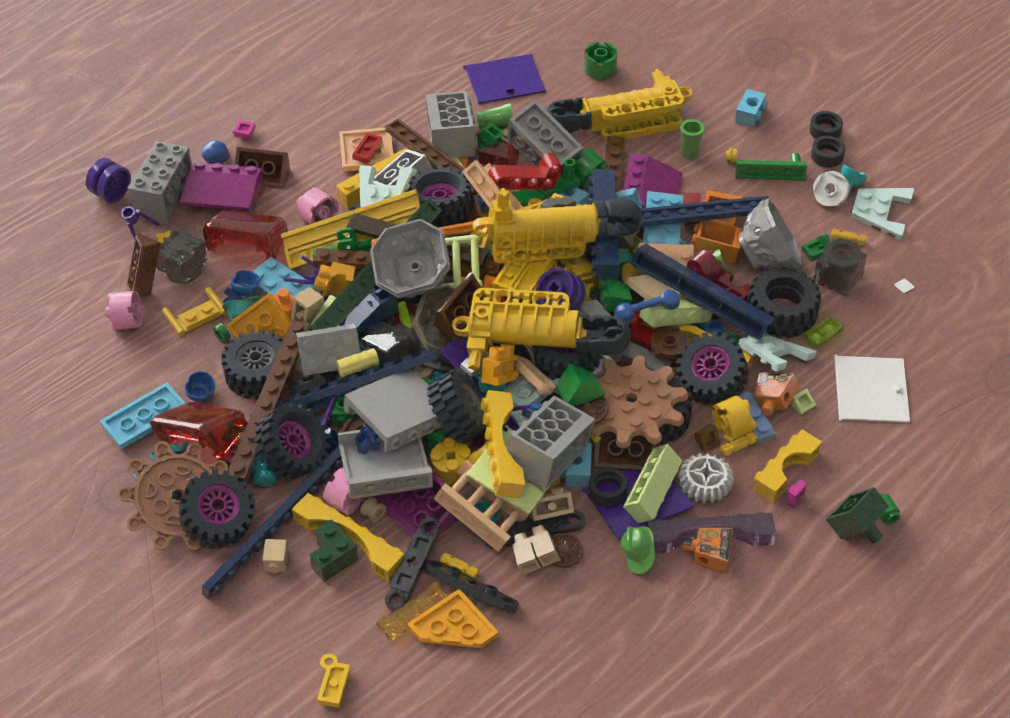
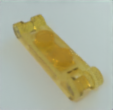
(410, 611)

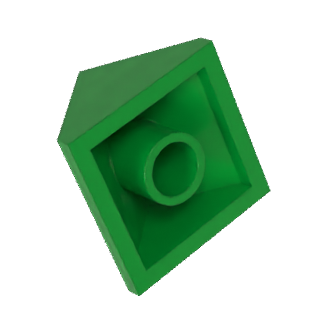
(578, 385)

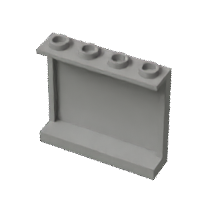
(395, 408)
(383, 472)

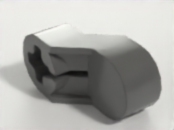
(555, 202)

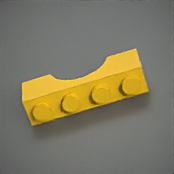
(800, 450)

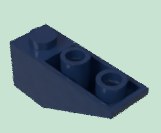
(372, 310)

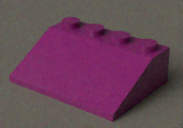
(651, 175)
(222, 186)
(413, 506)

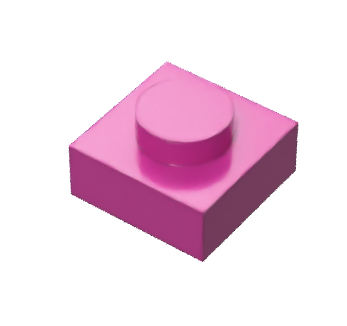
(244, 129)
(796, 493)

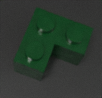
(335, 551)

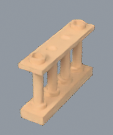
(485, 186)
(472, 517)

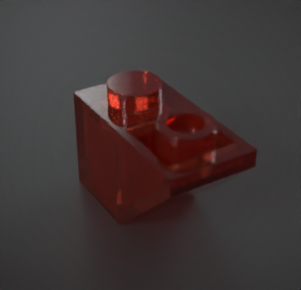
(499, 154)

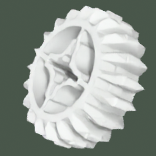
(718, 478)

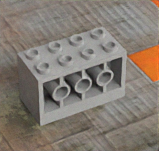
(452, 123)
(537, 133)
(161, 181)
(550, 440)

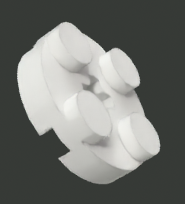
(828, 179)

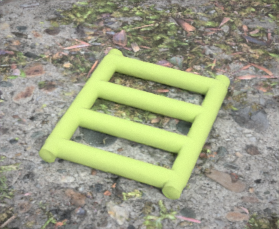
(455, 242)

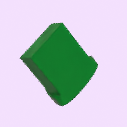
(815, 248)

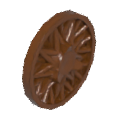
(595, 408)
(568, 549)

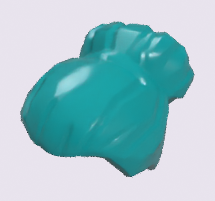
(854, 177)
(263, 476)

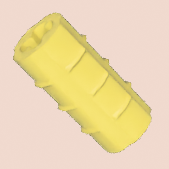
(357, 362)

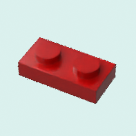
(367, 148)

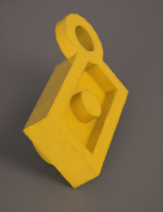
(333, 681)

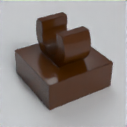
(707, 437)

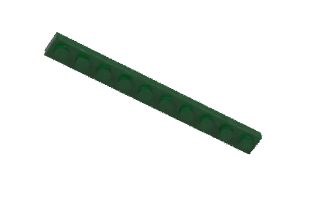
(364, 280)

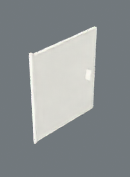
(870, 389)

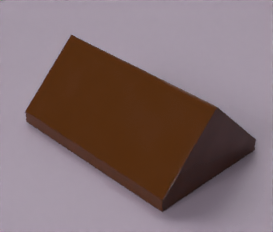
(273, 163)
(143, 265)
(457, 305)
(610, 455)

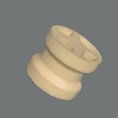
(373, 509)

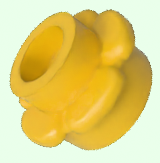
(731, 155)

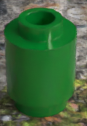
(892, 514)

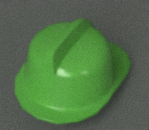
(639, 549)

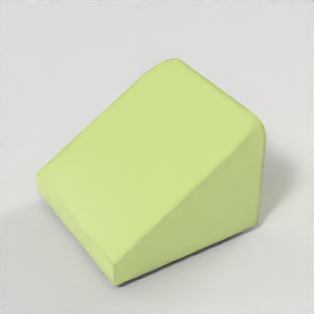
(802, 401)

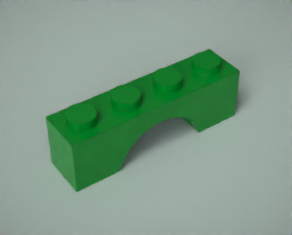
(613, 291)

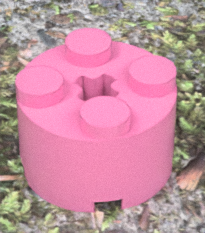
(316, 206)
(124, 310)
(337, 495)

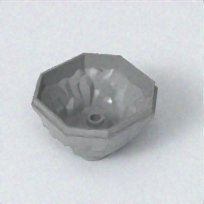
(769, 240)
(410, 259)

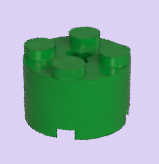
(600, 60)
(588, 160)

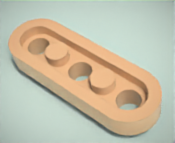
(534, 376)

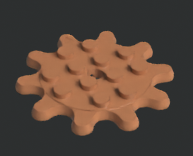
(651, 408)
(155, 488)

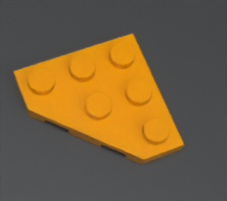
(263, 315)
(454, 623)

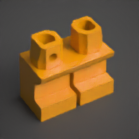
(334, 278)
(499, 366)

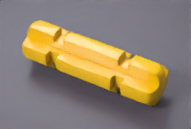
(845, 235)
(738, 444)
(463, 566)

